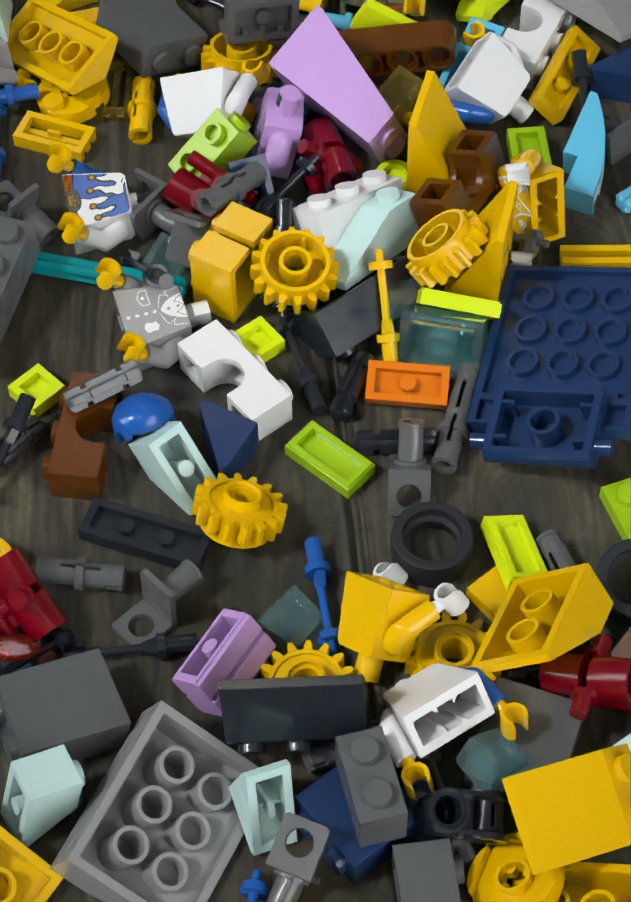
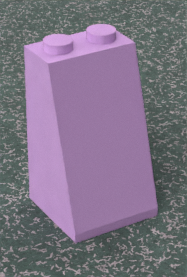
(338, 86)

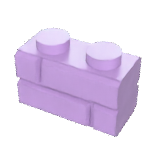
(227, 651)

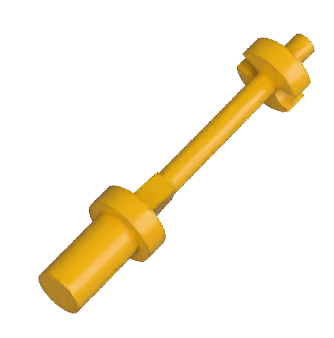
(388, 337)

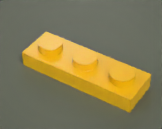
(554, 89)

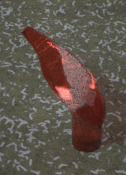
(17, 647)

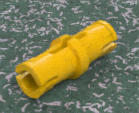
(142, 110)

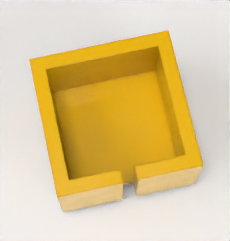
(224, 258)

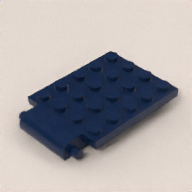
(556, 368)

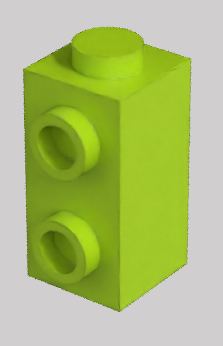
(219, 139)

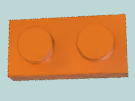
(407, 384)

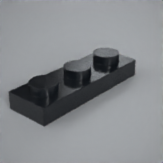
(144, 534)

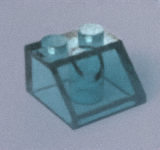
(441, 337)

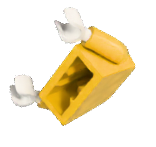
(538, 201)
(385, 616)

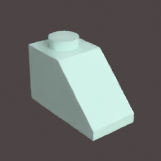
(172, 462)
(41, 793)

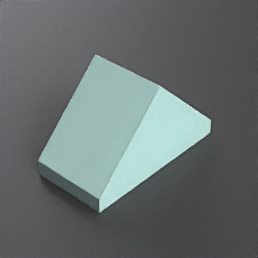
(262, 801)

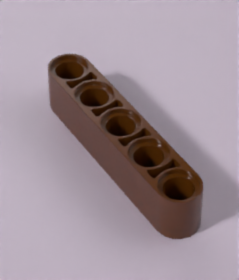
(411, 45)

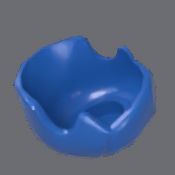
(140, 415)

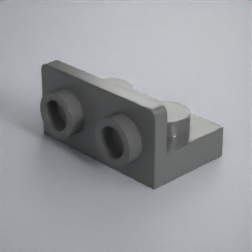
(259, 20)

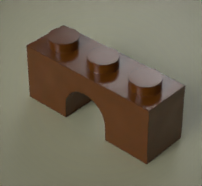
(473, 176)
(76, 465)

